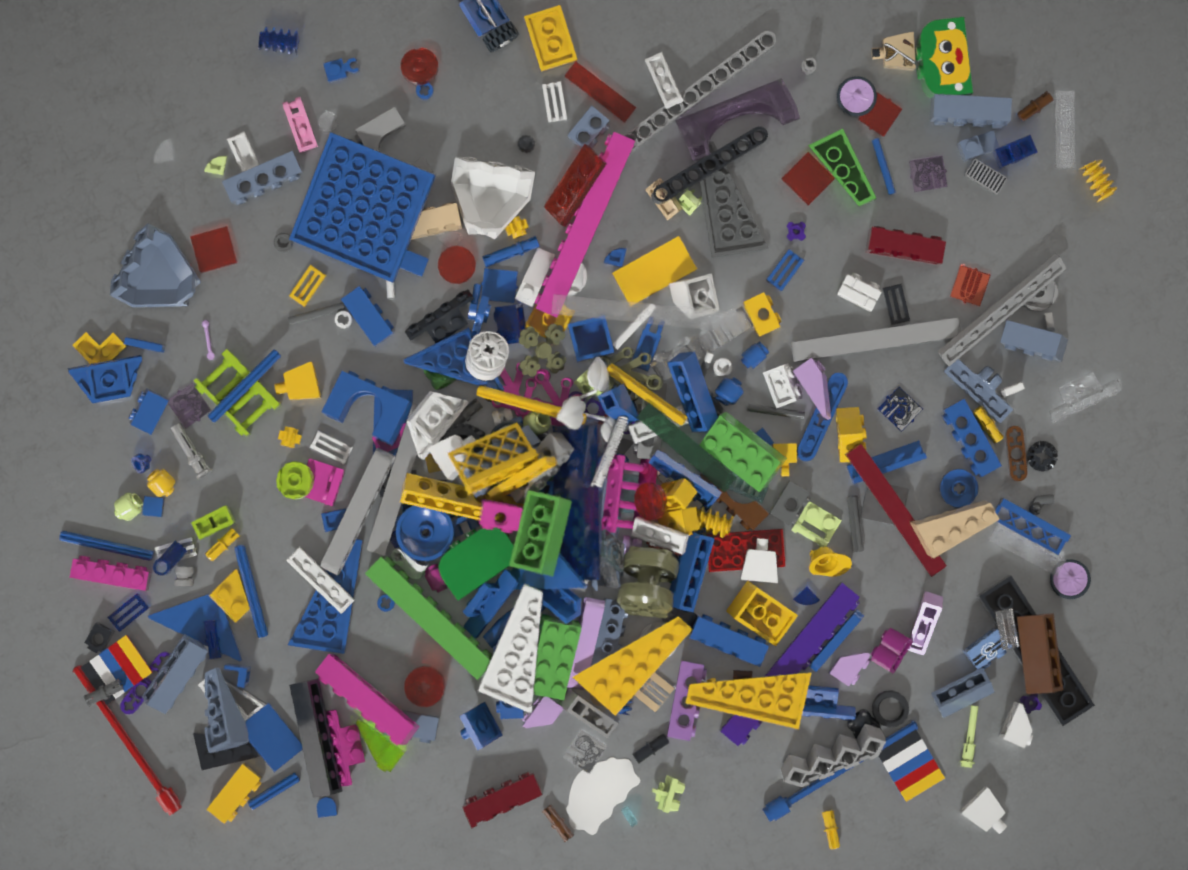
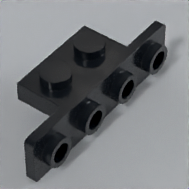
(442, 321)

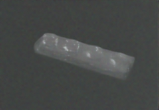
(1064, 129)
(1027, 549)

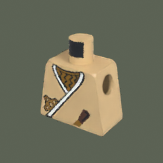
(897, 52)

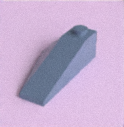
(225, 722)

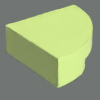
(217, 165)

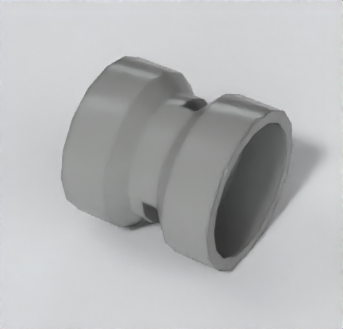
(184, 576)

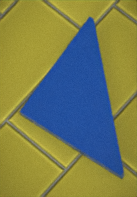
(449, 360)
(564, 577)
(189, 620)

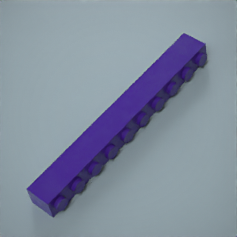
(799, 652)

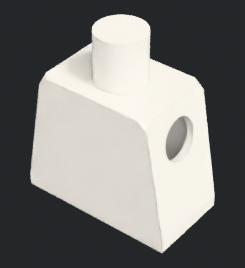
(440, 454)
(760, 564)
(985, 811)

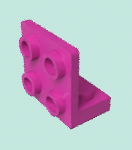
(326, 482)

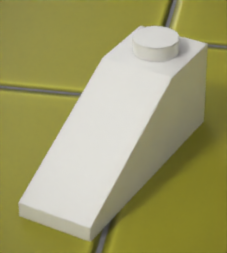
(534, 277)

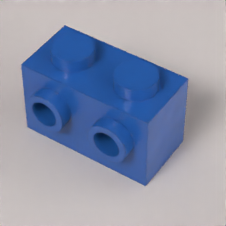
(148, 411)

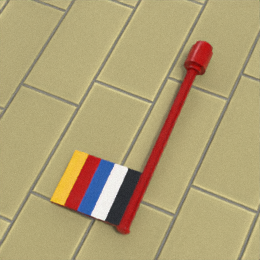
(126, 663)

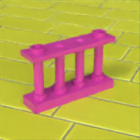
(612, 503)

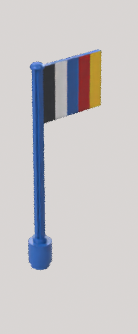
(902, 756)

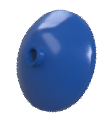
(411, 538)

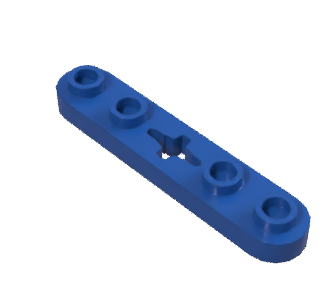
(813, 434)

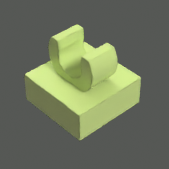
(689, 201)

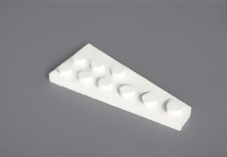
(514, 661)

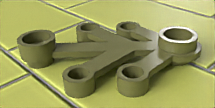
(627, 368)

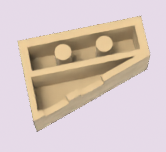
(438, 220)

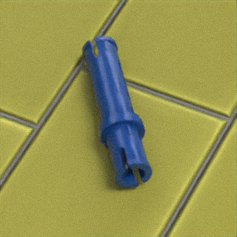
(518, 248)

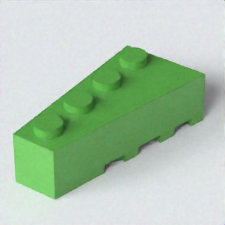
(840, 159)

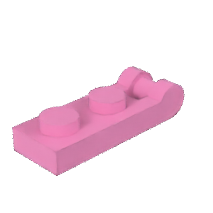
(300, 125)

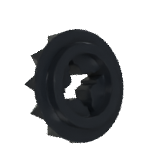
(1034, 461)

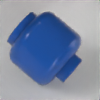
(729, 391)

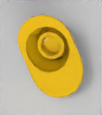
(828, 563)

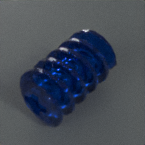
(278, 40)

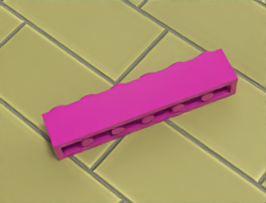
(366, 699)

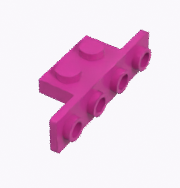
(346, 746)

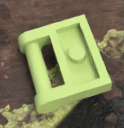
(821, 520)

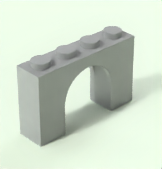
(379, 128)

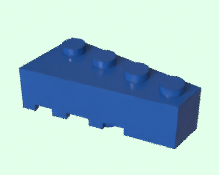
(729, 641)

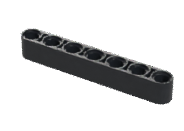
(716, 159)

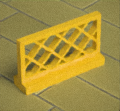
(497, 472)

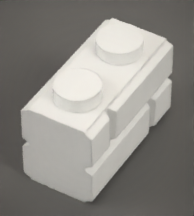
(859, 292)

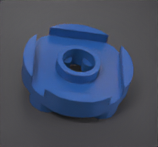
(950, 481)

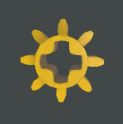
(517, 227)
(289, 437)

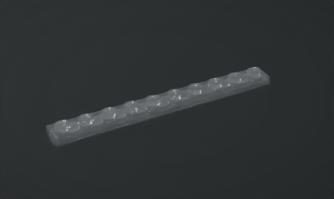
(648, 313)

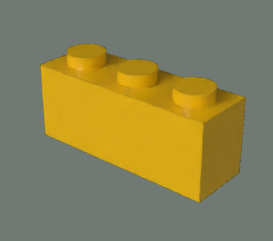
(235, 793)

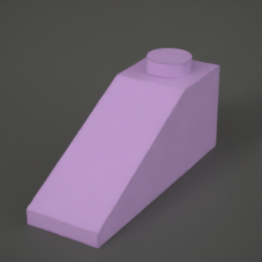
(815, 383)
(925, 622)

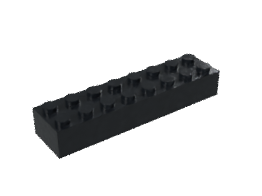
(1063, 704)

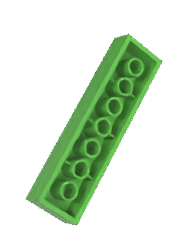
(429, 616)

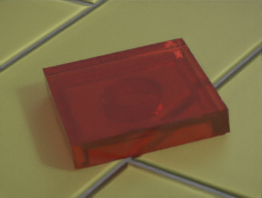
(807, 178)
(213, 249)

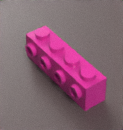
(110, 574)

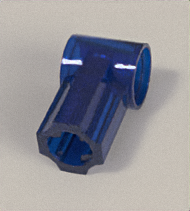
(170, 557)

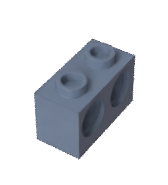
(585, 126)

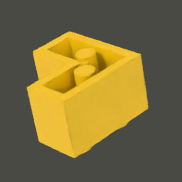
(849, 430)

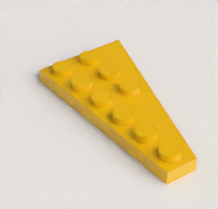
(625, 671)
(766, 699)

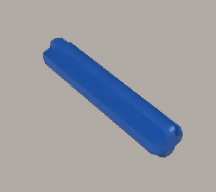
(273, 791)

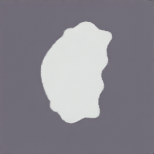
(597, 794)

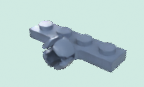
(980, 388)

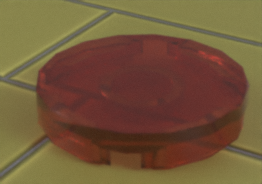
(419, 66)
(456, 264)
(650, 501)

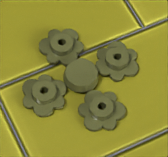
(542, 350)

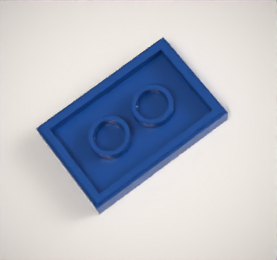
(272, 737)

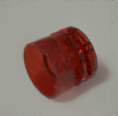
(431, 677)

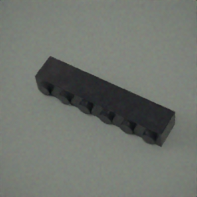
(315, 738)

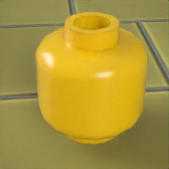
(161, 482)

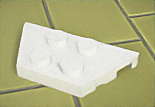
(433, 419)

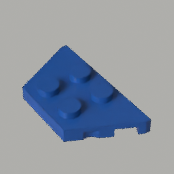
(107, 379)

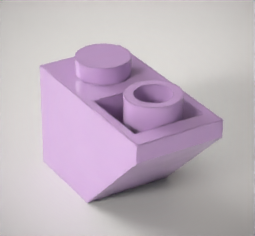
(848, 667)
(544, 714)

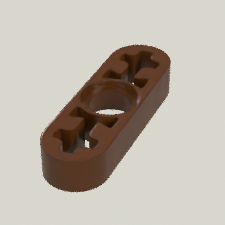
(1020, 438)

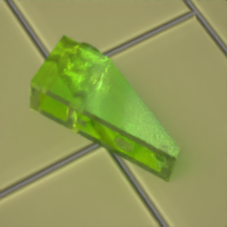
(382, 749)

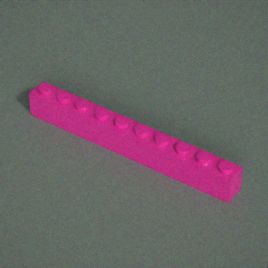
(586, 223)

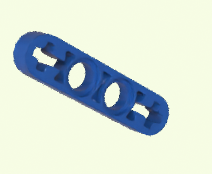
(836, 640)

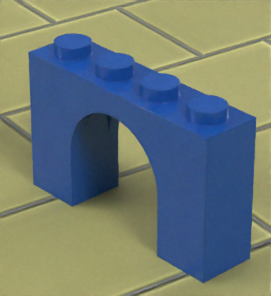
(350, 388)

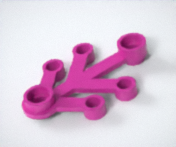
(513, 388)
(552, 393)

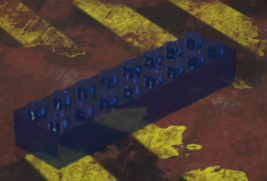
(573, 483)

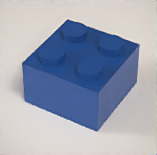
(590, 339)

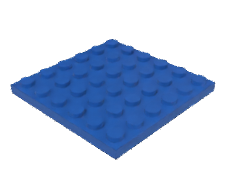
(362, 207)

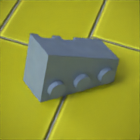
(1034, 341)

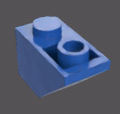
(618, 403)

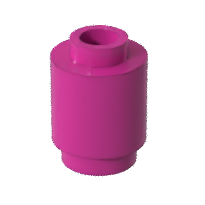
(434, 578)

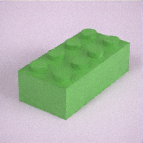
(742, 451)
(540, 533)
(555, 655)

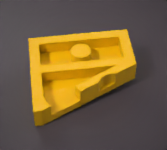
(231, 596)

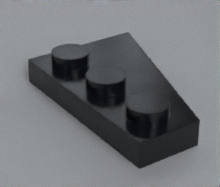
(223, 757)

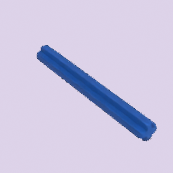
(244, 386)
(106, 545)
(251, 591)

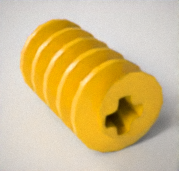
(1099, 180)
(714, 522)

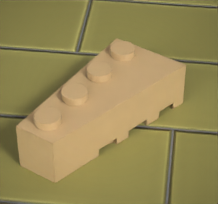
(952, 527)

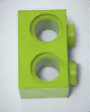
(213, 522)

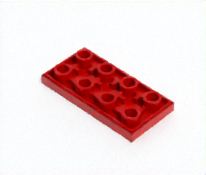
(730, 551)

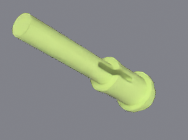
(969, 747)

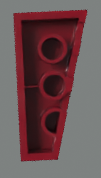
(905, 246)
(502, 799)

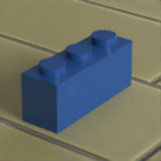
(368, 315)

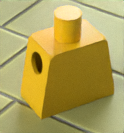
(300, 383)

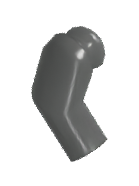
(1039, 501)

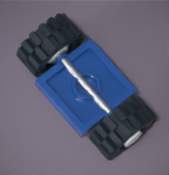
(487, 17)

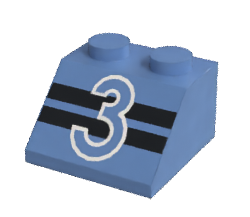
(985, 649)

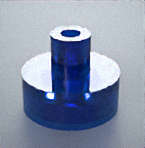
(141, 463)

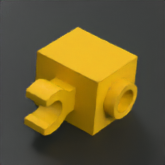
(790, 452)

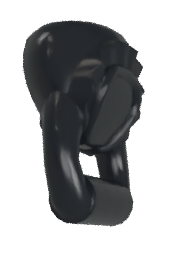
(862, 717)

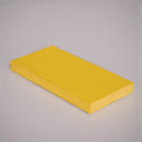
(654, 270)

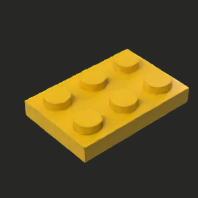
(550, 38)

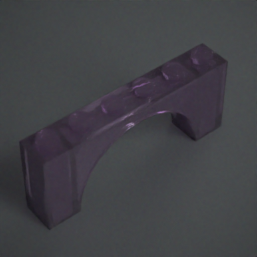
(768, 99)

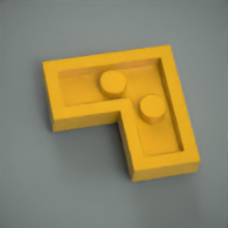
(99, 353)

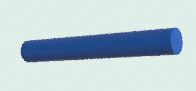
(883, 166)

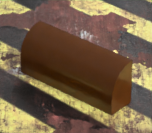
(1040, 653)

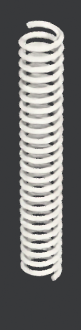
(612, 451)

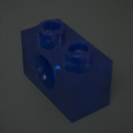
(1014, 152)

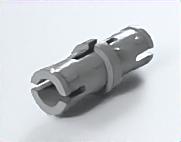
(804, 67)

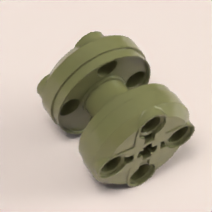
(650, 568)

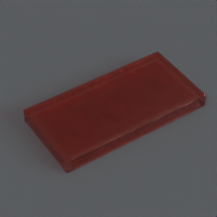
(575, 185)

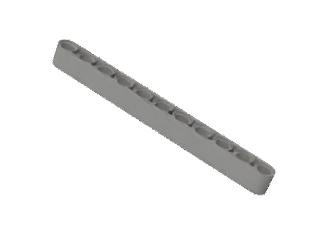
(700, 94)

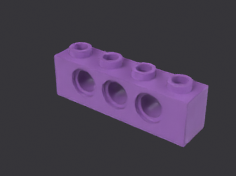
(675, 729)

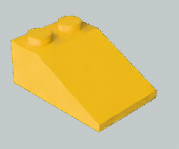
(761, 613)

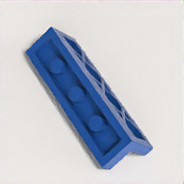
(893, 459)
(1038, 522)
(561, 604)

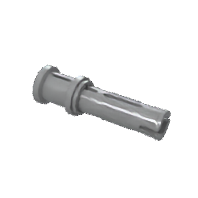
(195, 458)

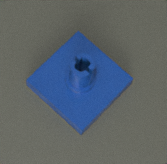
(480, 726)

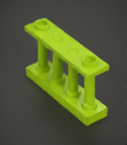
(229, 361)

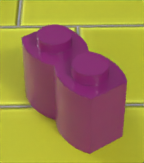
(891, 650)

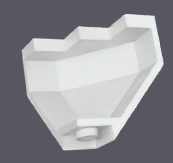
(489, 193)

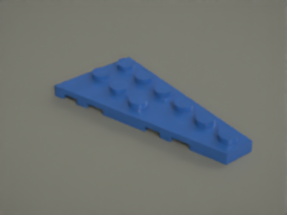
(322, 623)

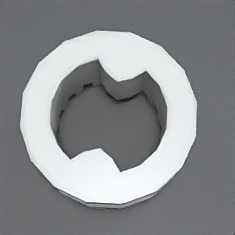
(341, 325)

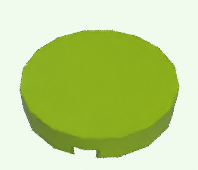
(295, 480)

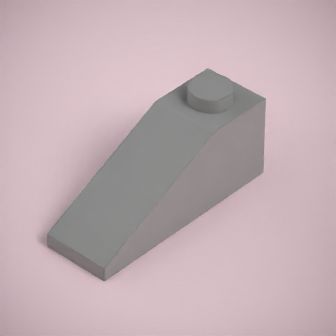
(588, 713)

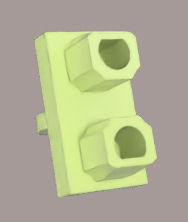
(666, 792)

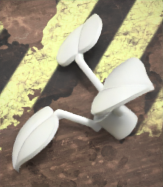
(573, 408)

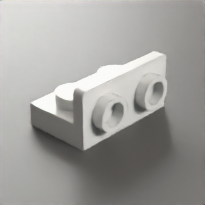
(783, 385)

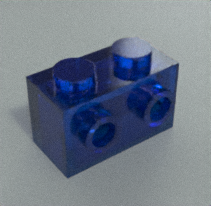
(510, 322)

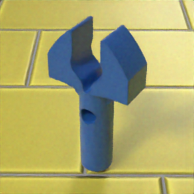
(474, 303)

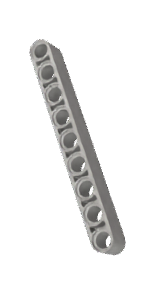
(875, 339)

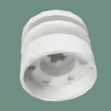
(481, 363)

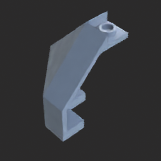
(154, 272)

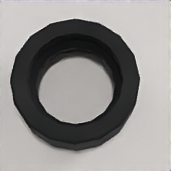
(890, 723)

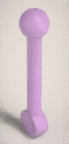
(210, 355)

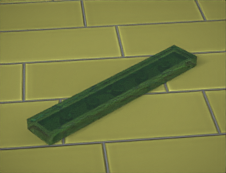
(686, 447)

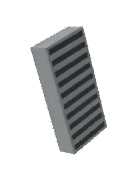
(985, 176)

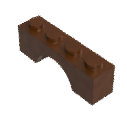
(750, 513)

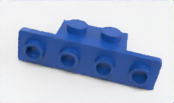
(488, 602)
(823, 703)

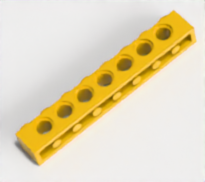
(446, 497)

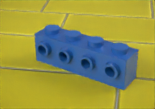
(693, 391)
(691, 571)

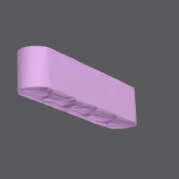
(590, 621)

